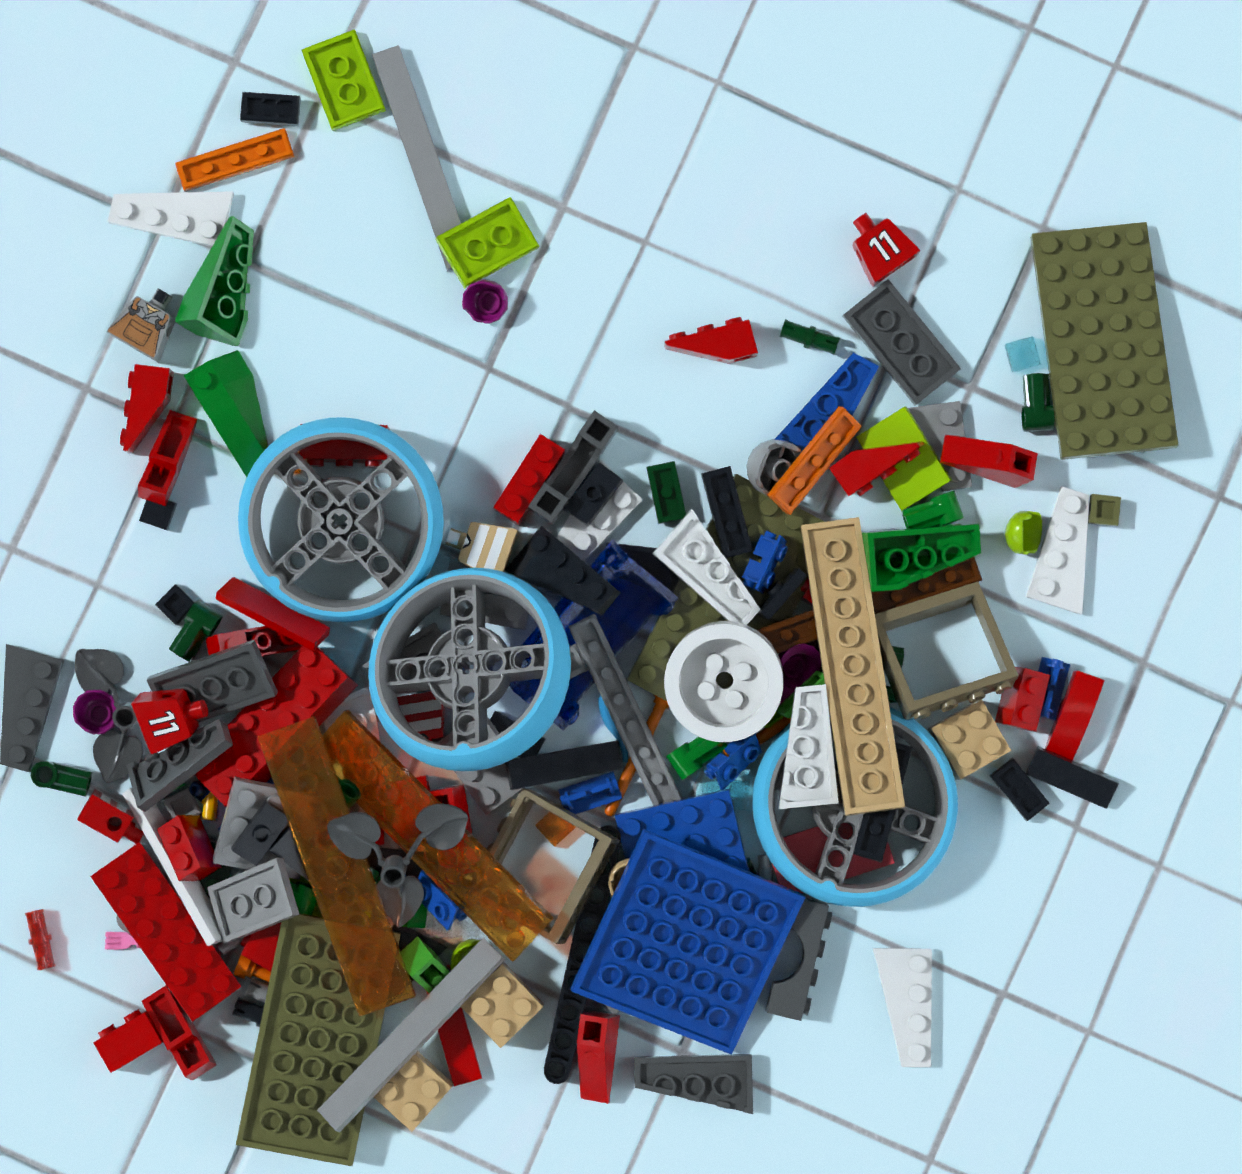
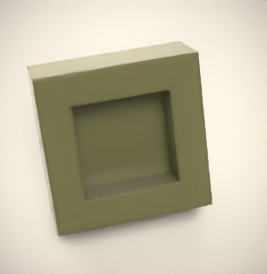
(1104, 510)

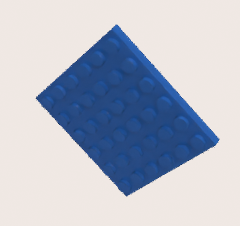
(687, 942)

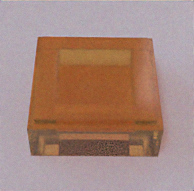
(554, 828)

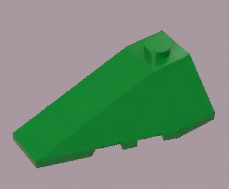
(218, 292)
(231, 402)
(911, 554)

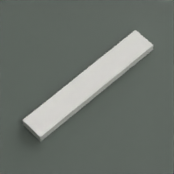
(190, 892)

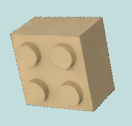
(969, 739)
(502, 1005)
(414, 1091)

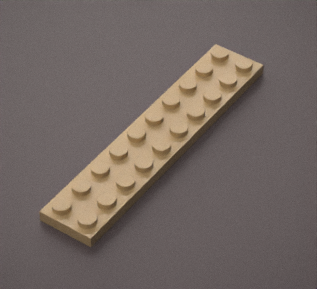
(852, 667)

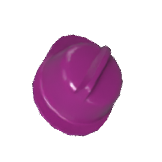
(798, 665)

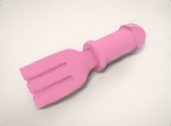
(119, 941)

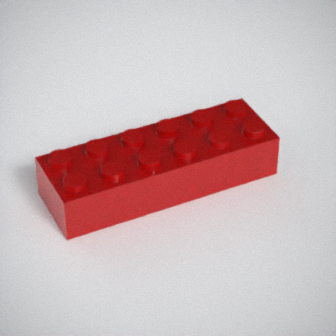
(306, 688)
(165, 931)

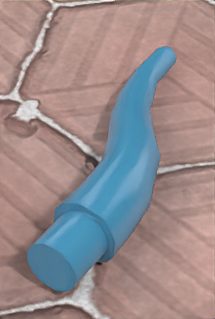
(611, 727)

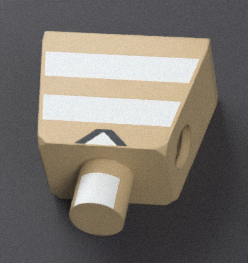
(483, 545)

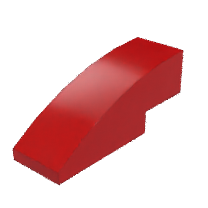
(167, 458)
(1074, 714)
(179, 1033)

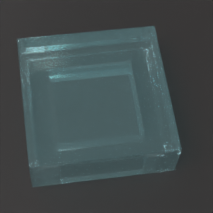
(1022, 354)

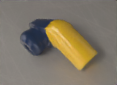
(209, 801)

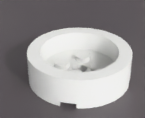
(716, 711)

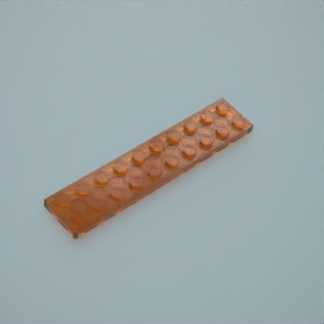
(464, 872)
(340, 883)

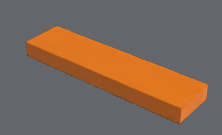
(234, 159)
(814, 460)

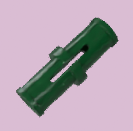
(809, 337)

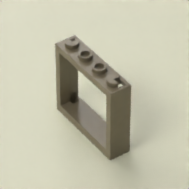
(928, 608)
(588, 878)

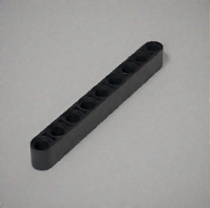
(580, 938)

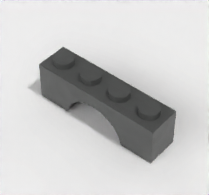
(573, 468)
(789, 995)

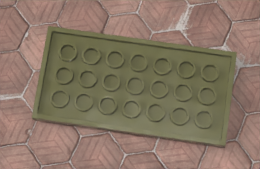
(1104, 341)
(693, 611)
(306, 1049)

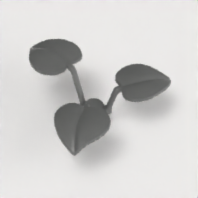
(113, 750)
(401, 894)

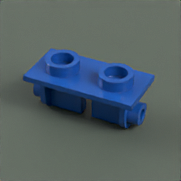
(771, 552)
(1058, 674)
(740, 756)
(590, 793)
(439, 903)

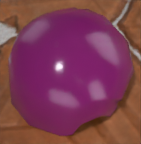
(485, 301)
(94, 711)

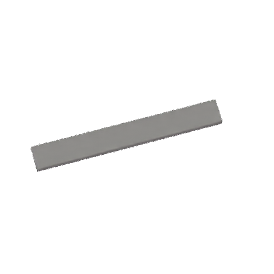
(417, 141)
(624, 710)
(411, 1035)

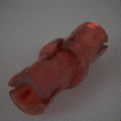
(40, 939)

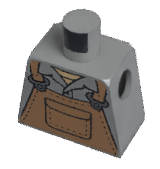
(145, 325)

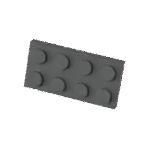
(901, 342)
(221, 679)

